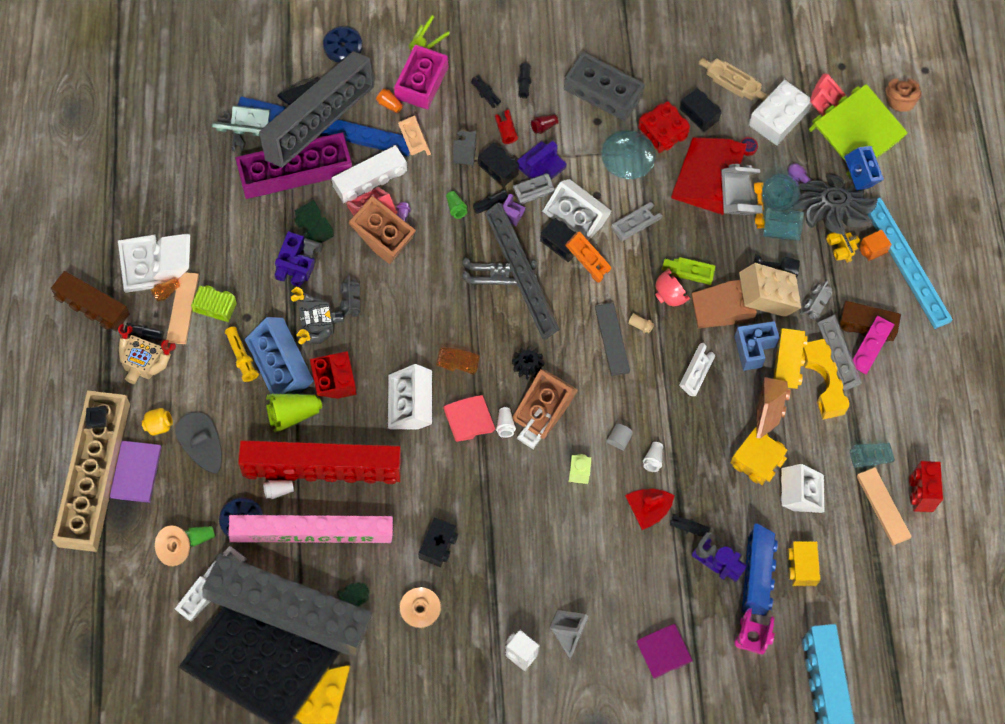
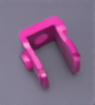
(764, 632)

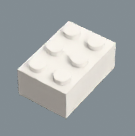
(780, 112)

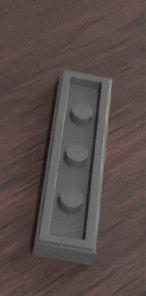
(612, 339)

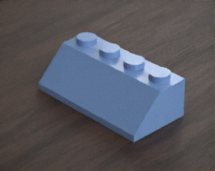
(278, 357)

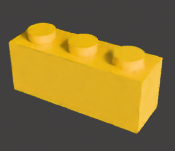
(790, 357)

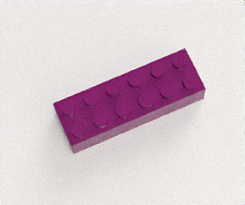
(315, 163)

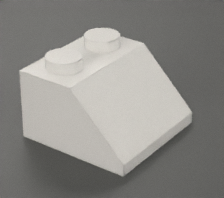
(171, 257)
(802, 489)

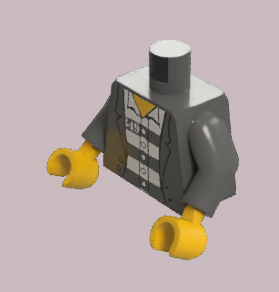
(315, 318)

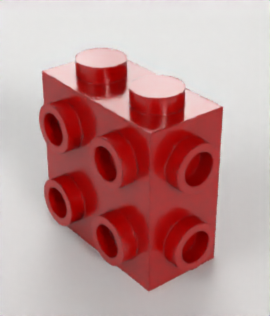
(664, 126)

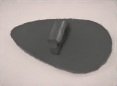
(200, 441)

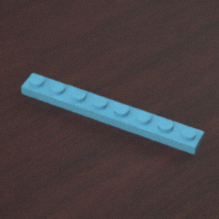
(910, 267)

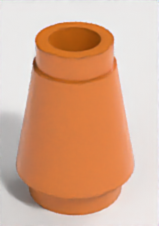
(388, 100)

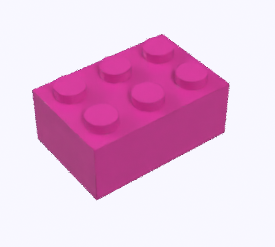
(421, 77)

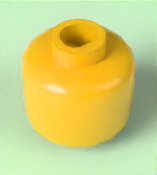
(157, 421)

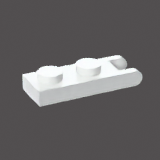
(697, 370)

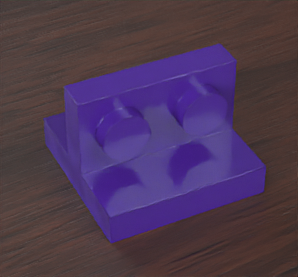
(542, 160)

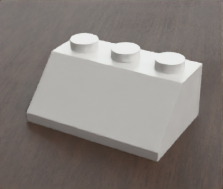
(577, 209)
(410, 398)

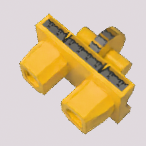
(846, 244)

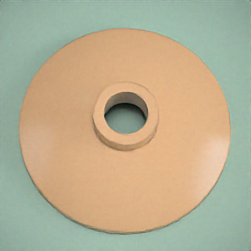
(166, 548)
(420, 598)

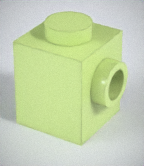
(580, 469)

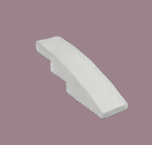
(193, 601)

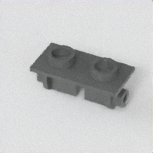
(349, 290)

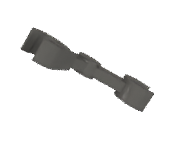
(236, 137)

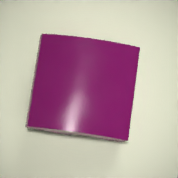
(664, 651)

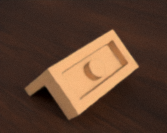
(413, 136)

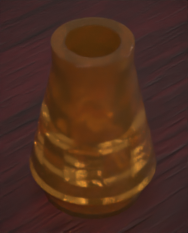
(164, 289)

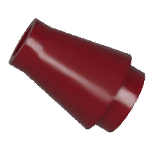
(543, 123)

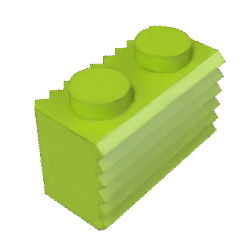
(214, 303)

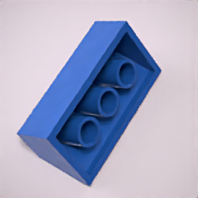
(759, 570)

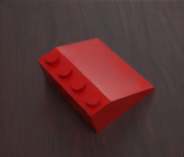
(702, 174)

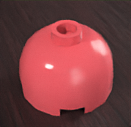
(670, 290)

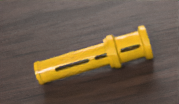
(243, 361)

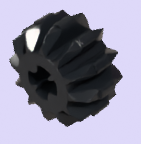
(534, 365)

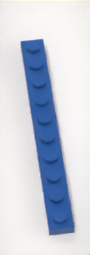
(352, 132)

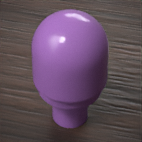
(798, 173)

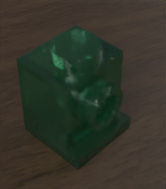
(354, 594)

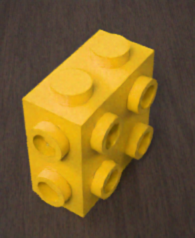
(759, 457)

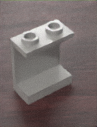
(737, 190)

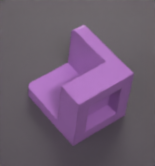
(513, 210)

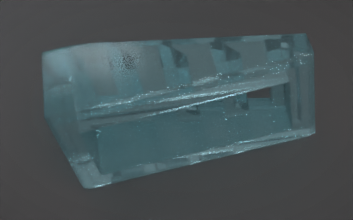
(860, 459)

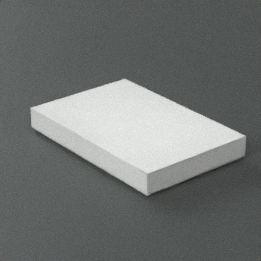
(136, 263)

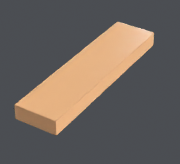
(182, 308)
(884, 506)

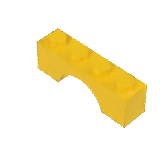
(818, 358)

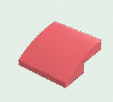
(826, 94)
(469, 418)

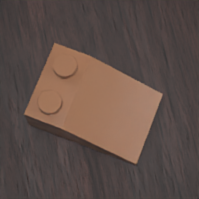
(382, 229)
(721, 306)
(551, 396)
(771, 405)

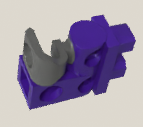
(292, 263)
(721, 560)

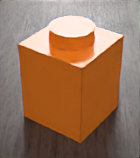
(875, 245)

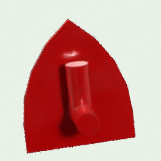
(649, 505)

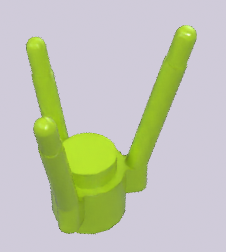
(420, 41)

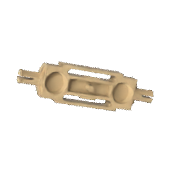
(733, 79)

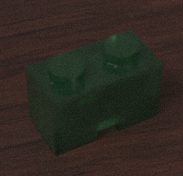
(312, 223)

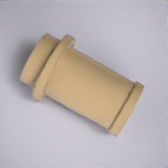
(641, 323)

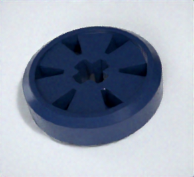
(341, 35)
(237, 506)

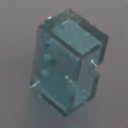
(783, 225)

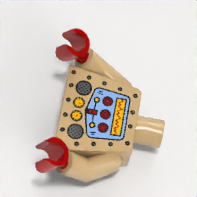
(141, 356)

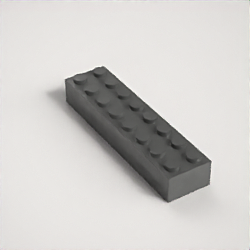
(316, 109)
(287, 605)

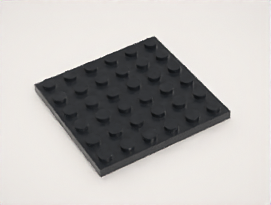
(258, 665)

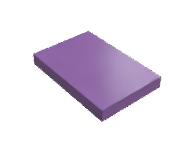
(135, 471)

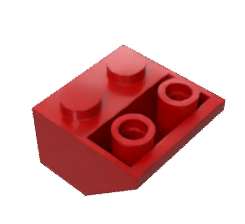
(333, 375)

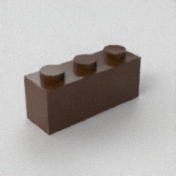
(860, 317)

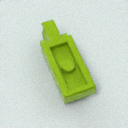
(690, 270)

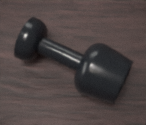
(786, 264)

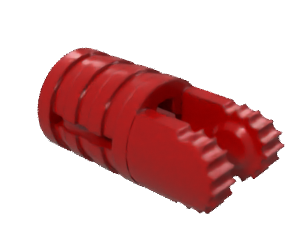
(506, 128)

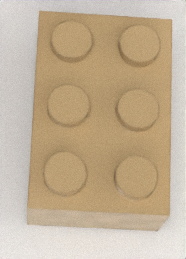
(770, 290)

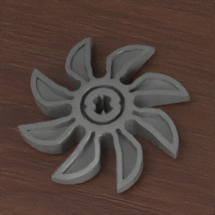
(835, 204)

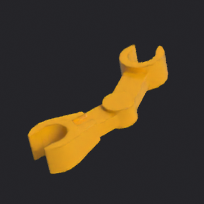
(759, 219)

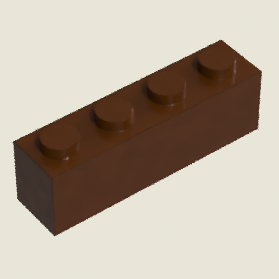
(89, 301)

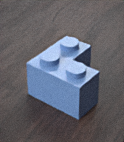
(752, 341)

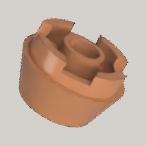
(903, 94)

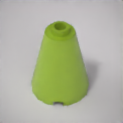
(291, 409)

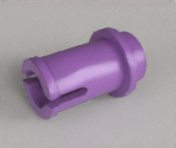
(403, 210)

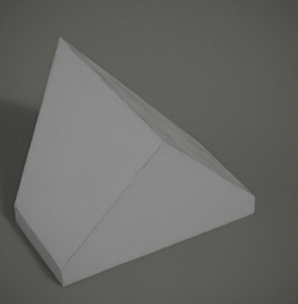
(568, 629)

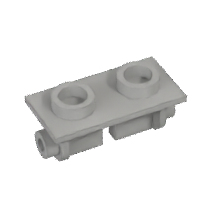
(820, 293)

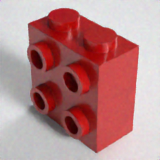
(926, 486)

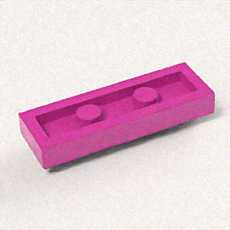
(872, 344)

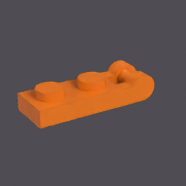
(588, 256)

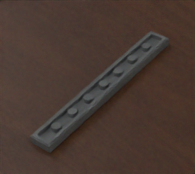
(522, 271)

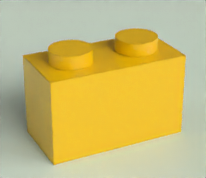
(804, 564)

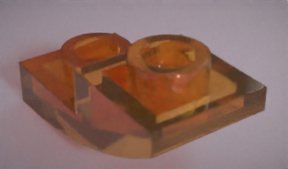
(454, 358)

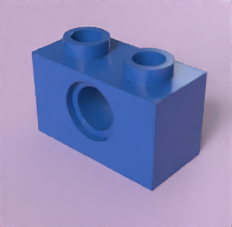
(863, 168)

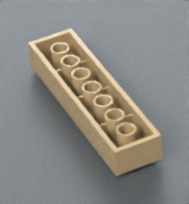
(91, 475)

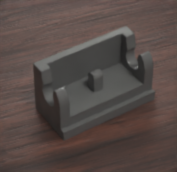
(465, 150)

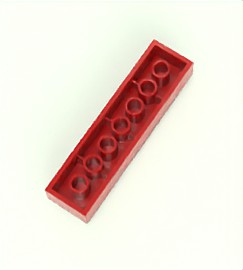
(320, 461)

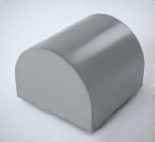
(620, 436)

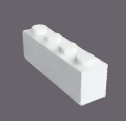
(369, 174)

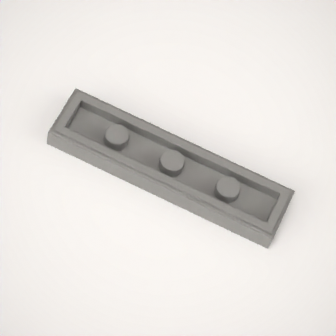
(840, 352)

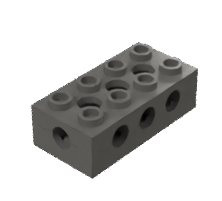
(604, 86)

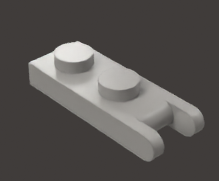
(635, 222)

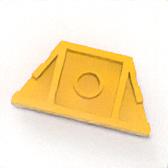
(326, 699)

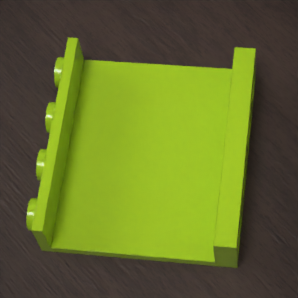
(859, 122)

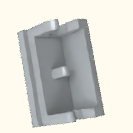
(533, 189)

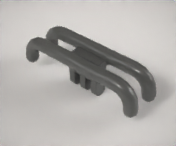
(498, 273)

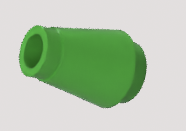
(456, 205)
(199, 535)

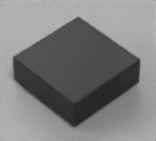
(96, 417)

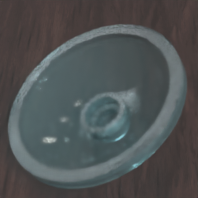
(628, 162)

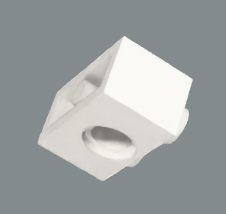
(521, 650)

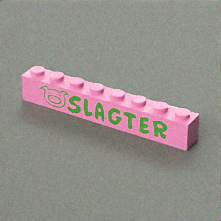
(310, 529)

